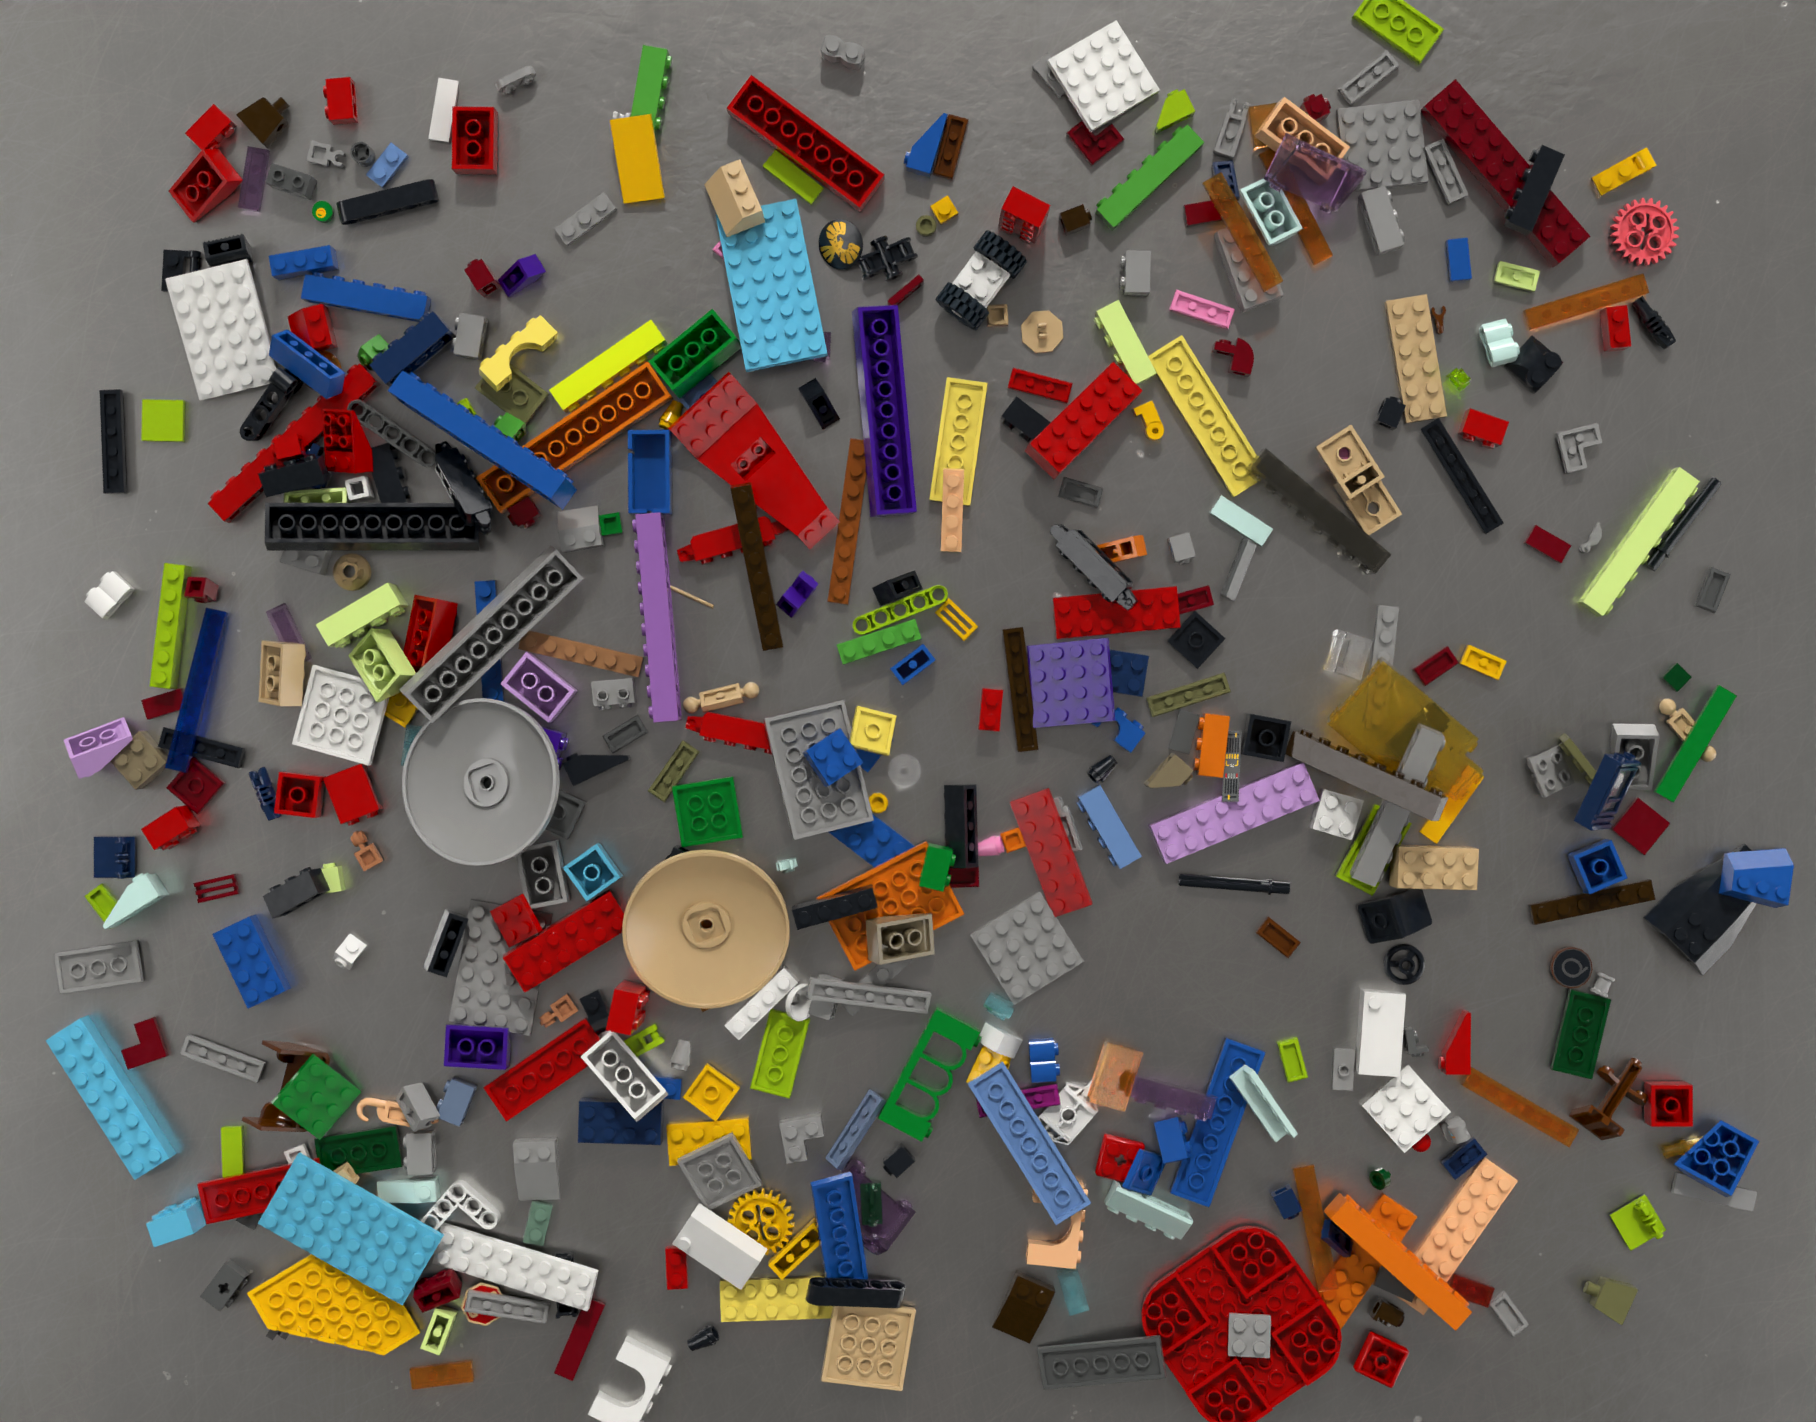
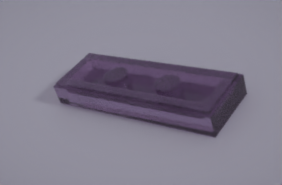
(253, 179)
(286, 627)

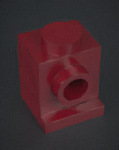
(201, 589)

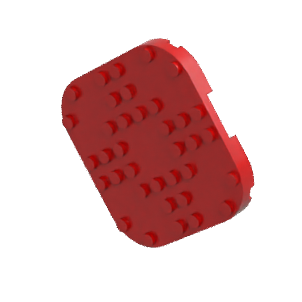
(1247, 1274)

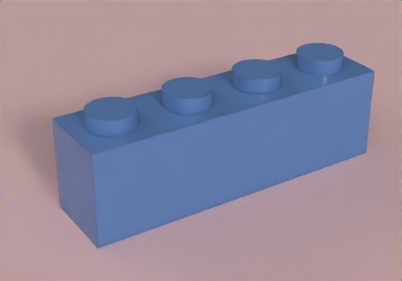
(1109, 826)

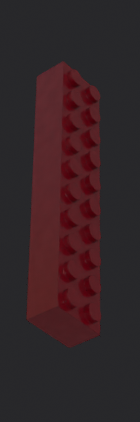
(1499, 168)

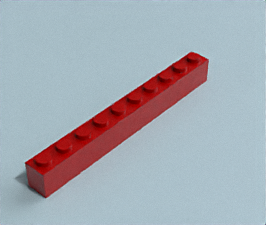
(246, 486)

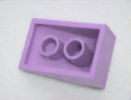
(97, 746)

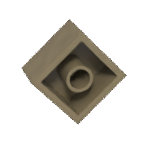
(140, 760)

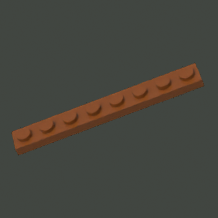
(849, 524)

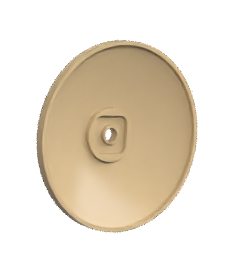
(699, 963)

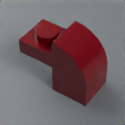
(1241, 355)

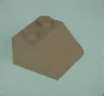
(1170, 773)

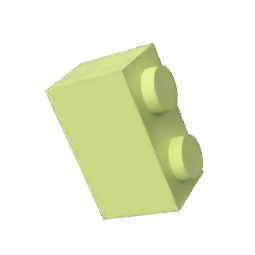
(439, 1329)

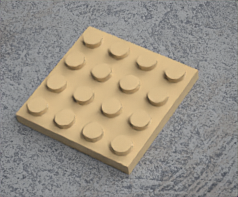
(868, 1346)

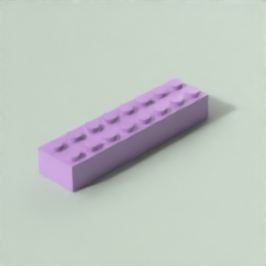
(1218, 820)

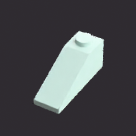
(410, 1190)

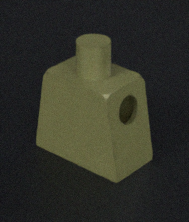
(1611, 1297)

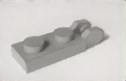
(1231, 131)

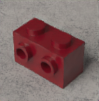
(437, 1290)

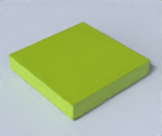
(163, 420)

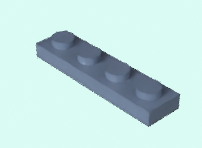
(855, 1129)

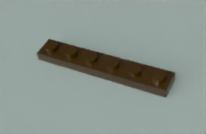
(1020, 689)
(1598, 901)

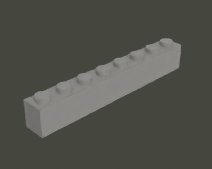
(1391, 818)

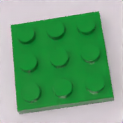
(707, 811)
(316, 1096)

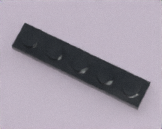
(112, 441)

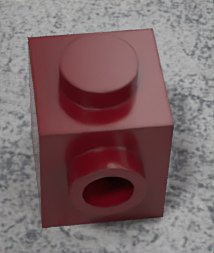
(524, 513)

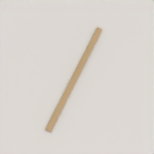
(692, 597)

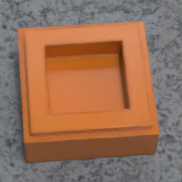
(1013, 840)

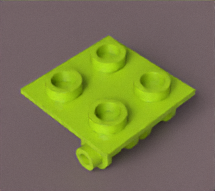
(1638, 1222)

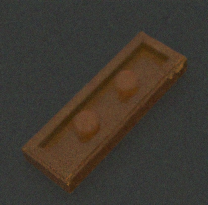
(441, 1374)

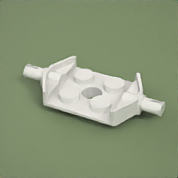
(1072, 1098)

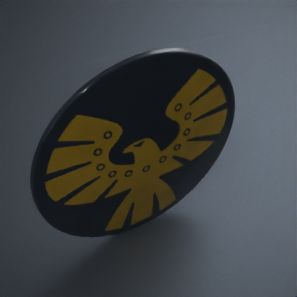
(840, 244)

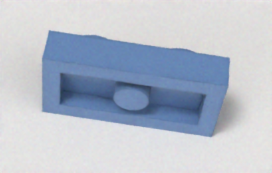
(387, 165)

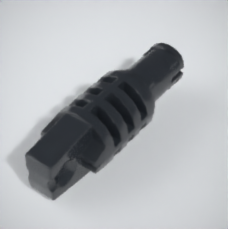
(1654, 323)

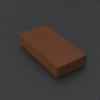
(1278, 937)

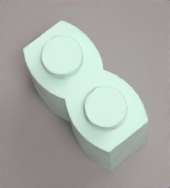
(1498, 342)

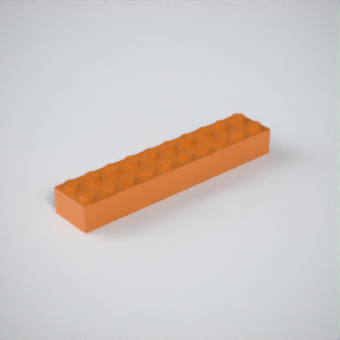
(583, 431)

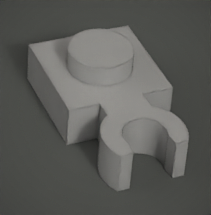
(322, 154)

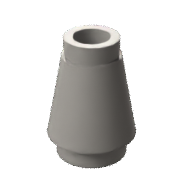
(681, 1056)

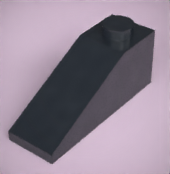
(589, 765)

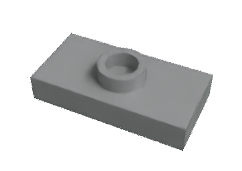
(1047, 75)
(1343, 1069)

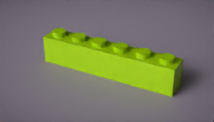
(170, 627)

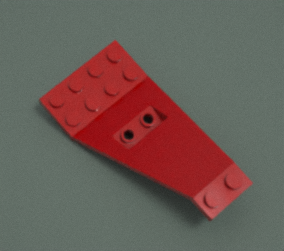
(726, 430)

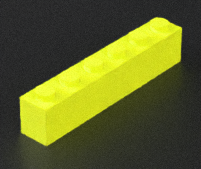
(608, 366)

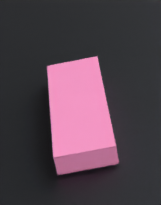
(1202, 309)

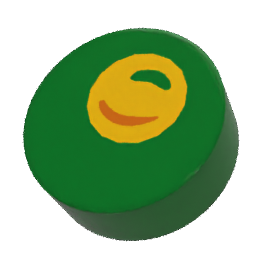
(323, 211)

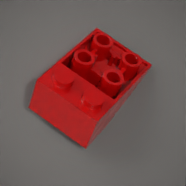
(345, 442)

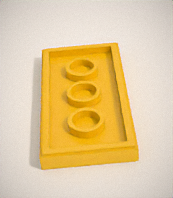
(637, 158)

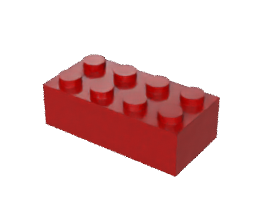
(1023, 215)
(627, 1007)

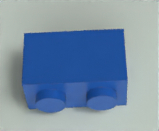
(913, 664)
(1173, 1140)

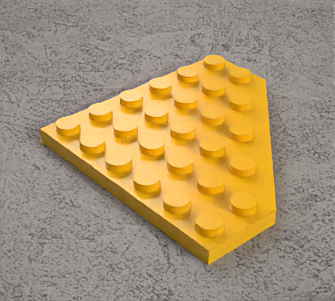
(332, 1307)

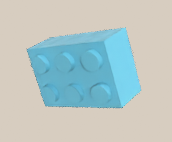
(176, 1222)

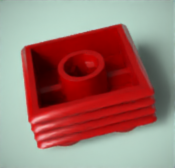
(1114, 1147)
(1382, 1372)

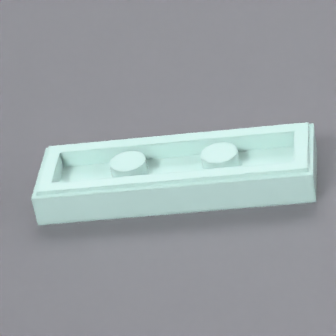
(1241, 521)

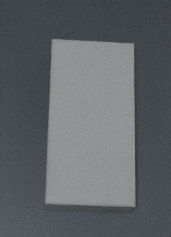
(1508, 1314)

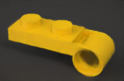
(1624, 171)

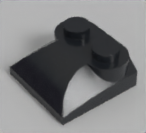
(1534, 364)

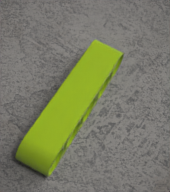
(911, 610)

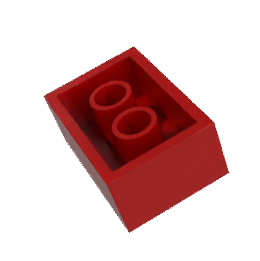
(474, 140)

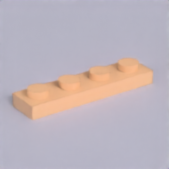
(952, 510)

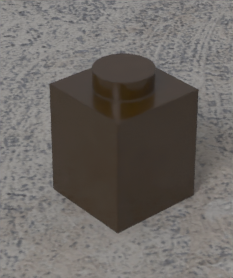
(1075, 219)

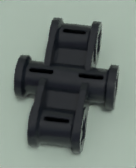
(893, 255)

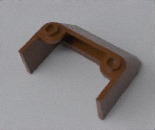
(295, 1056)

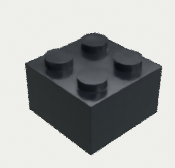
(1265, 737)

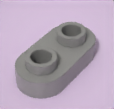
(522, 76)

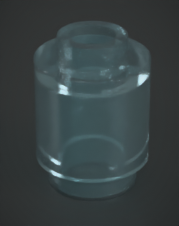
(998, 1006)

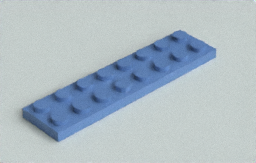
(1029, 1143)

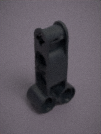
(284, 385)

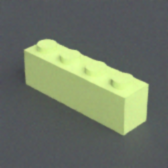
(1125, 342)

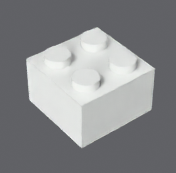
(1336, 814)

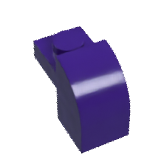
(797, 594)

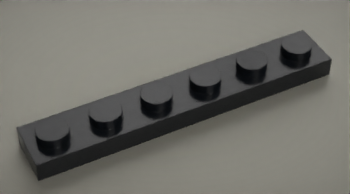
(1462, 475)

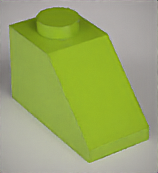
(1174, 110)

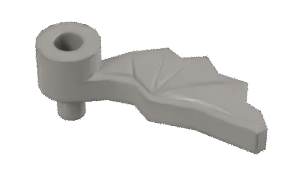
(1594, 539)

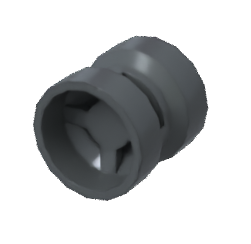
(359, 154)

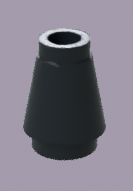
(1101, 769)
(705, 1337)

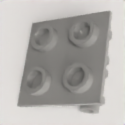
(1550, 771)

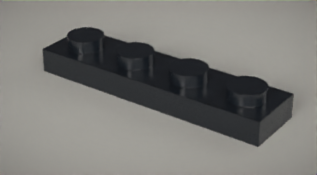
(208, 749)

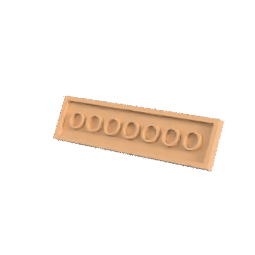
(1463, 1222)

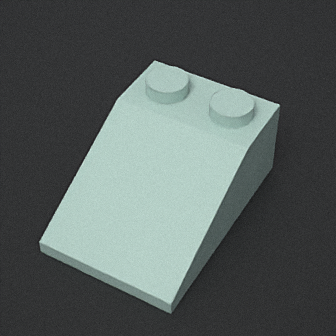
(137, 896)

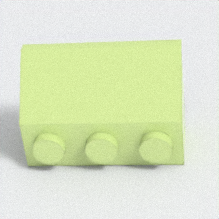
(381, 663)

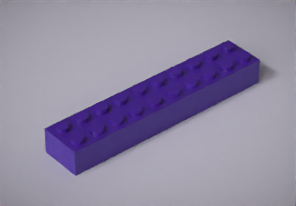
(884, 411)

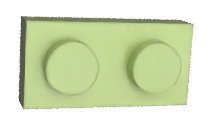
(1516, 276)

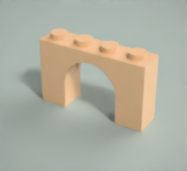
(1062, 1252)

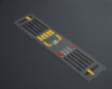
(1232, 767)

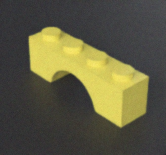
(536, 336)

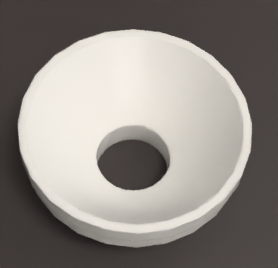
(800, 1008)

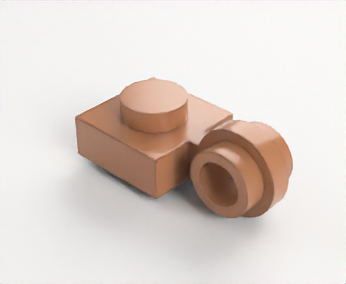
(368, 855)
(562, 1008)

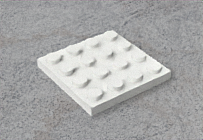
(1103, 76)
(339, 716)

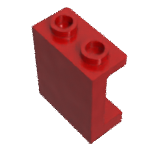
(352, 794)

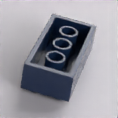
(413, 349)
(610, 1123)

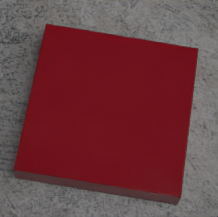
(196, 786)
(1640, 826)

